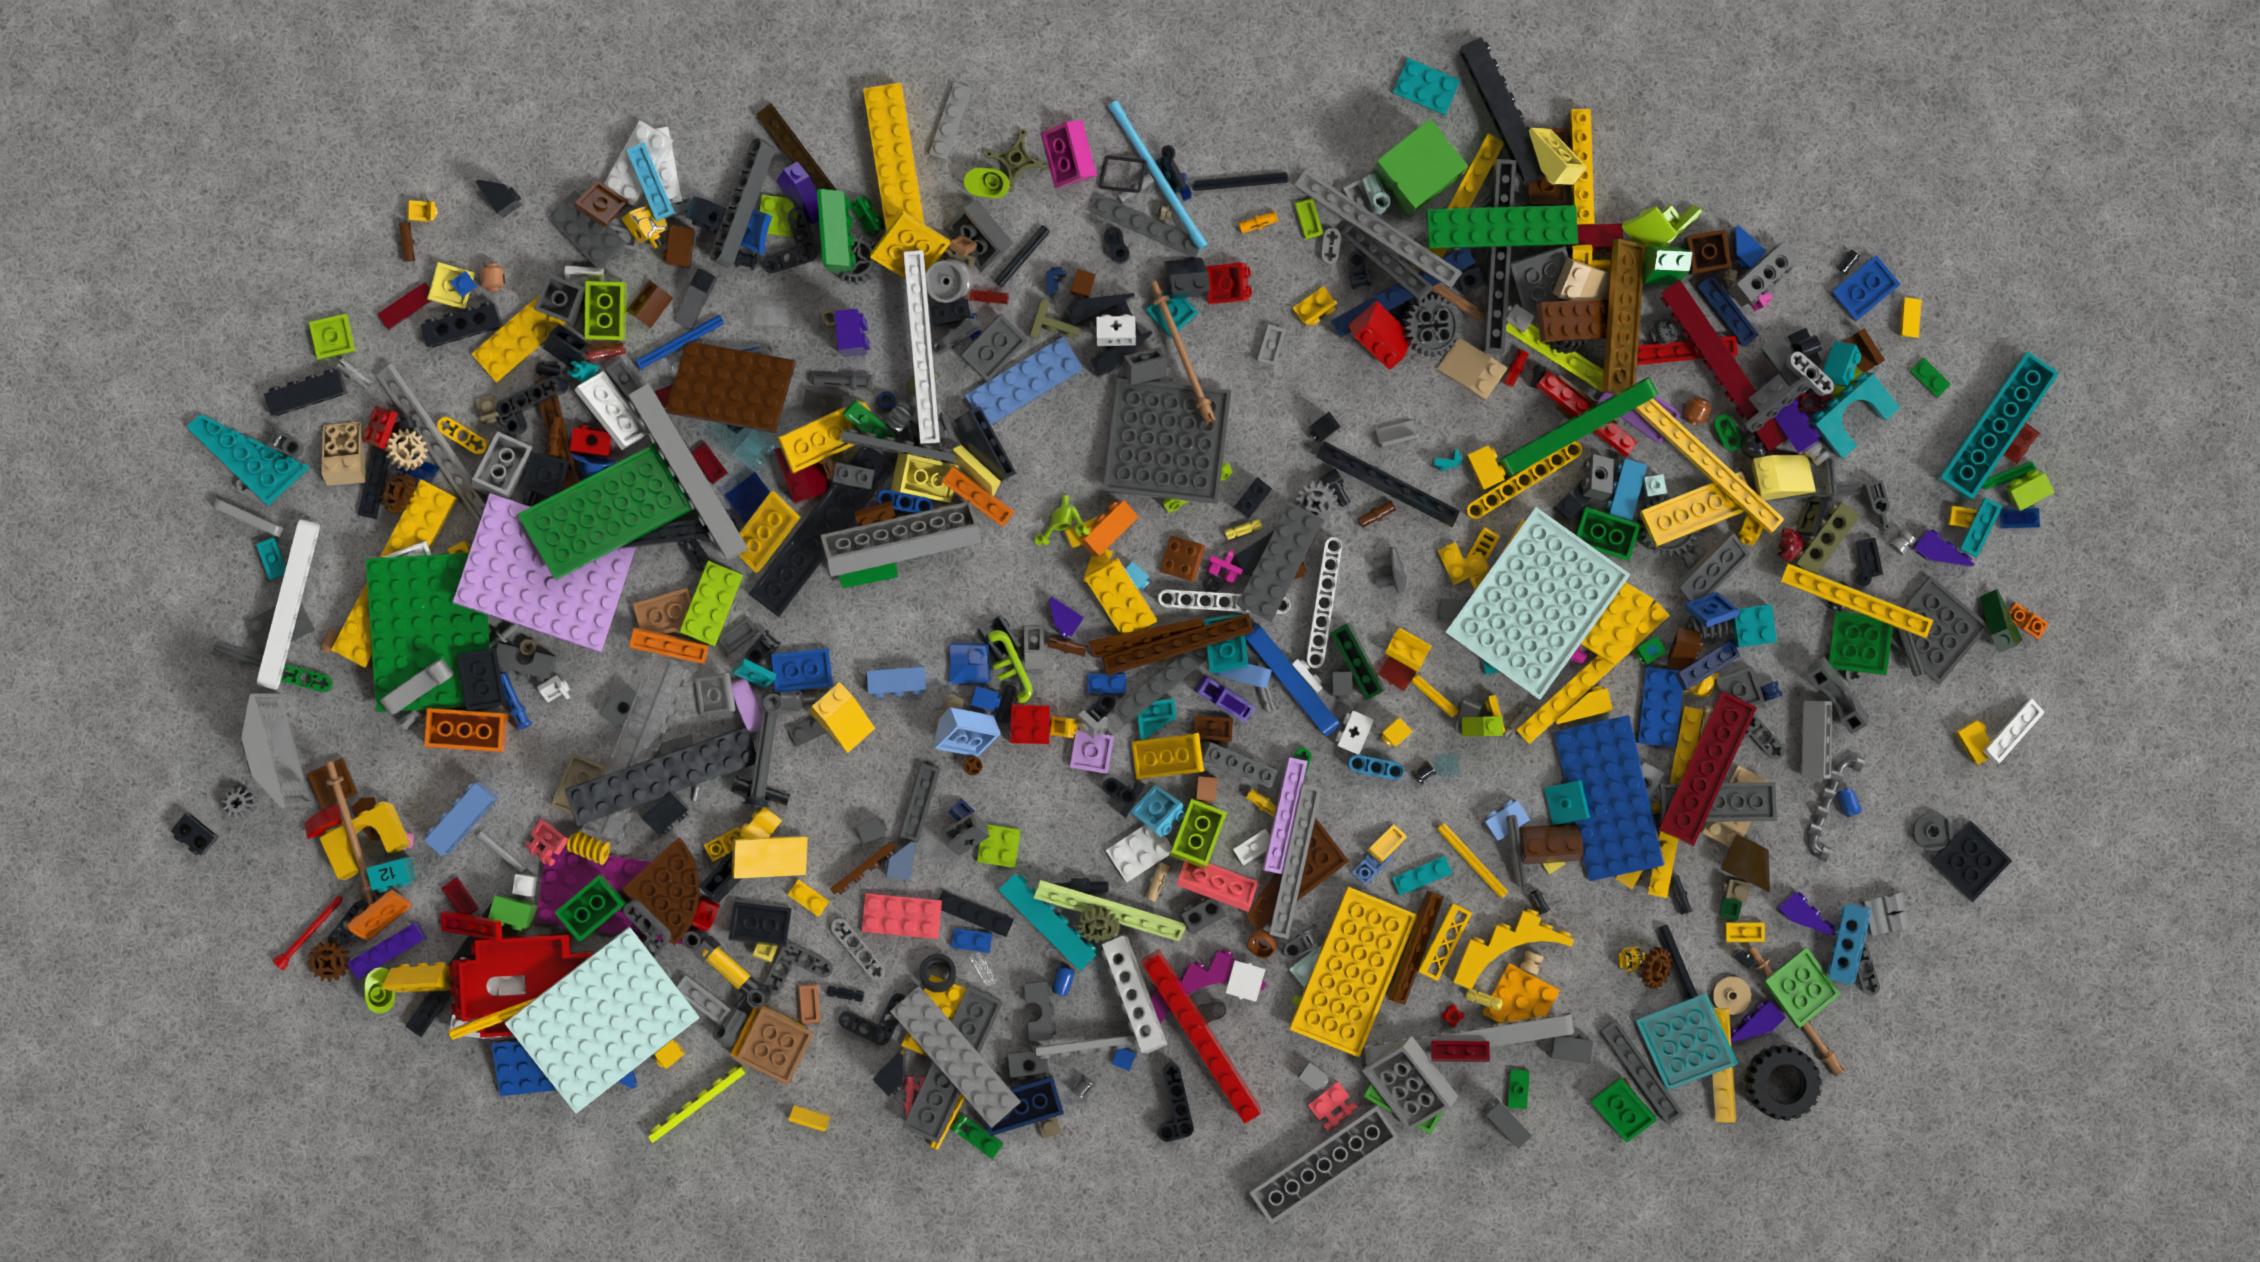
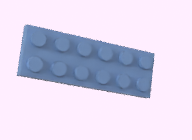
(1025, 381)

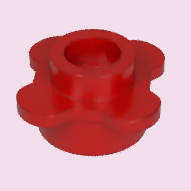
(1452, 1010)

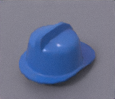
(591, 465)

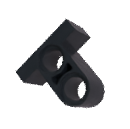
(1807, 345)
(1121, 788)

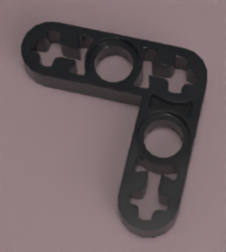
(796, 251)
(874, 1028)

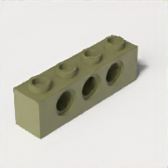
(1847, 518)

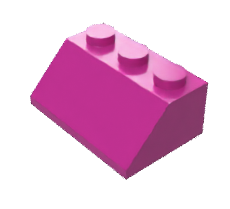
(1068, 153)

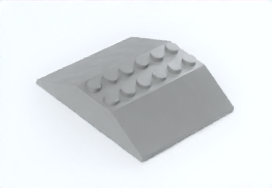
(272, 751)

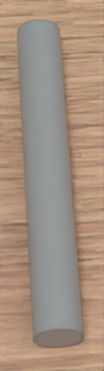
(501, 852)

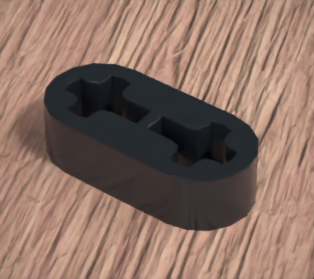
(693, 557)

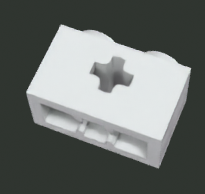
(1123, 336)
(1363, 726)

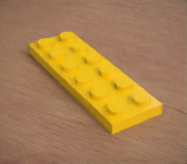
(515, 341)
(1689, 513)

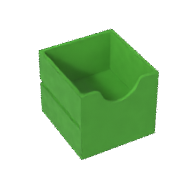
(1420, 168)

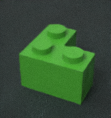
(514, 912)

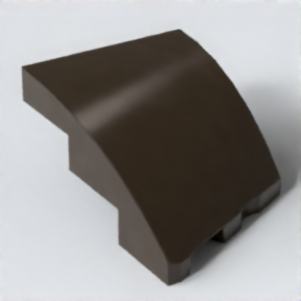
(1748, 862)

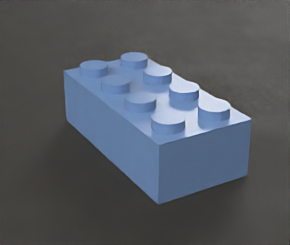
(461, 818)

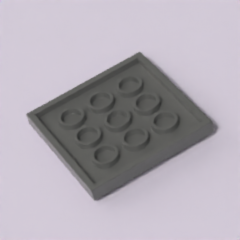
(1951, 633)

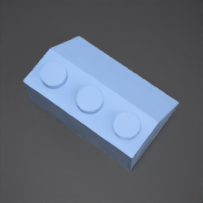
(965, 732)

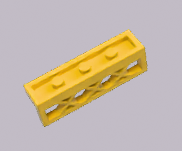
(1438, 938)

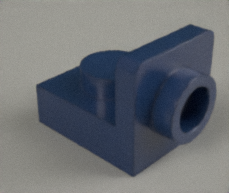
(1052, 283)

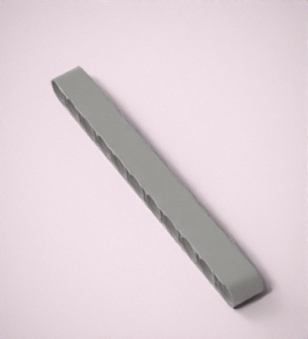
(1497, 1034)

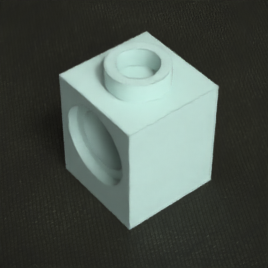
(1654, 486)

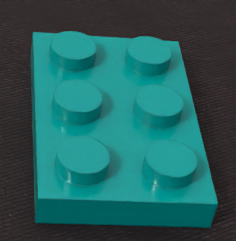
(1426, 86)
(1227, 654)

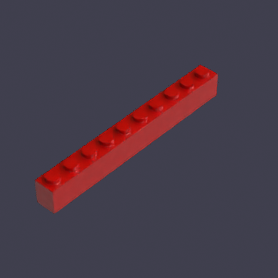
(1201, 1036)

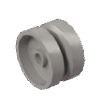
(948, 270)

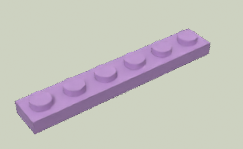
(1285, 815)

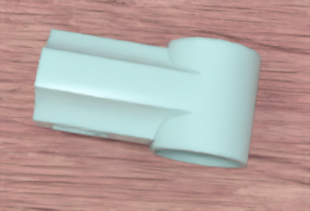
(1375, 192)

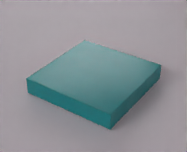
(1180, 309)

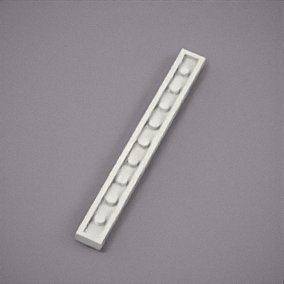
(921, 347)

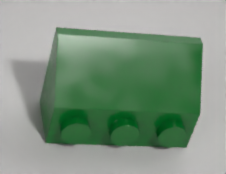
(869, 575)

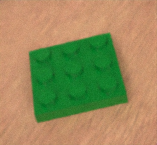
(1860, 644)

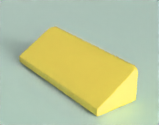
(976, 470)

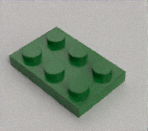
(1623, 1109)

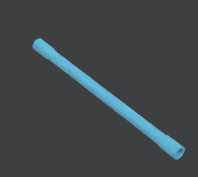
(1194, 233)

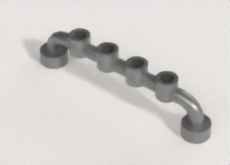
(1823, 810)

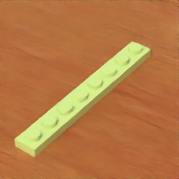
(1127, 915)

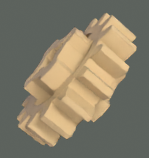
(406, 449)

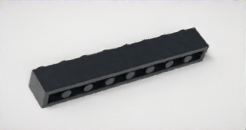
(1502, 109)

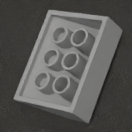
(1410, 1083)

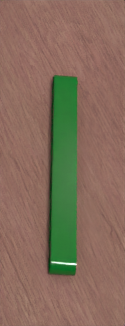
(1578, 426)

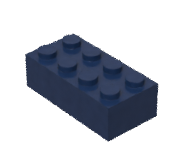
(1038, 1102)

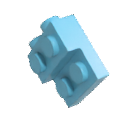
(1158, 811)

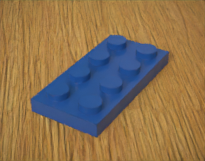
(1660, 708)

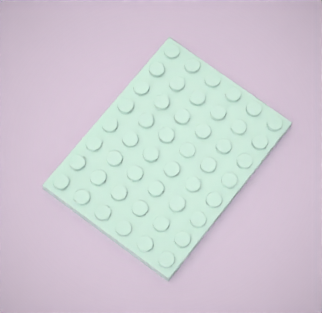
(1537, 603)
(602, 1020)

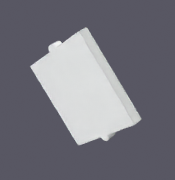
(1245, 981)

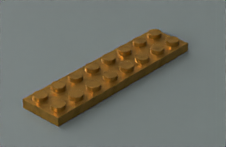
(1623, 316)

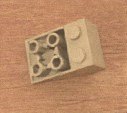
(343, 454)

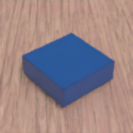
(1124, 1058)

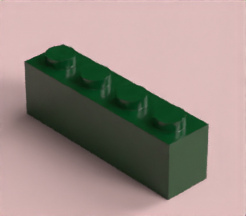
(1358, 661)

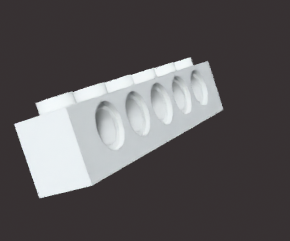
(1156, 1036)

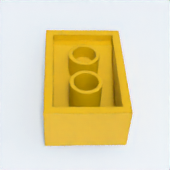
(842, 717)

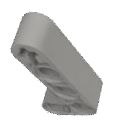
(416, 686)

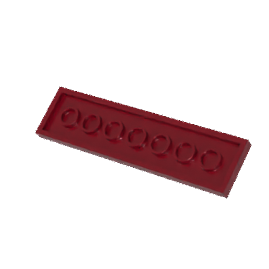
(1707, 768)

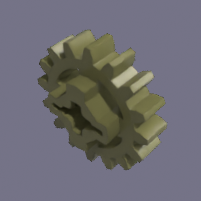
(1098, 925)

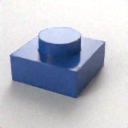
(463, 284)

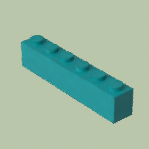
(1051, 925)

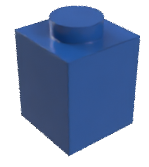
(986, 698)

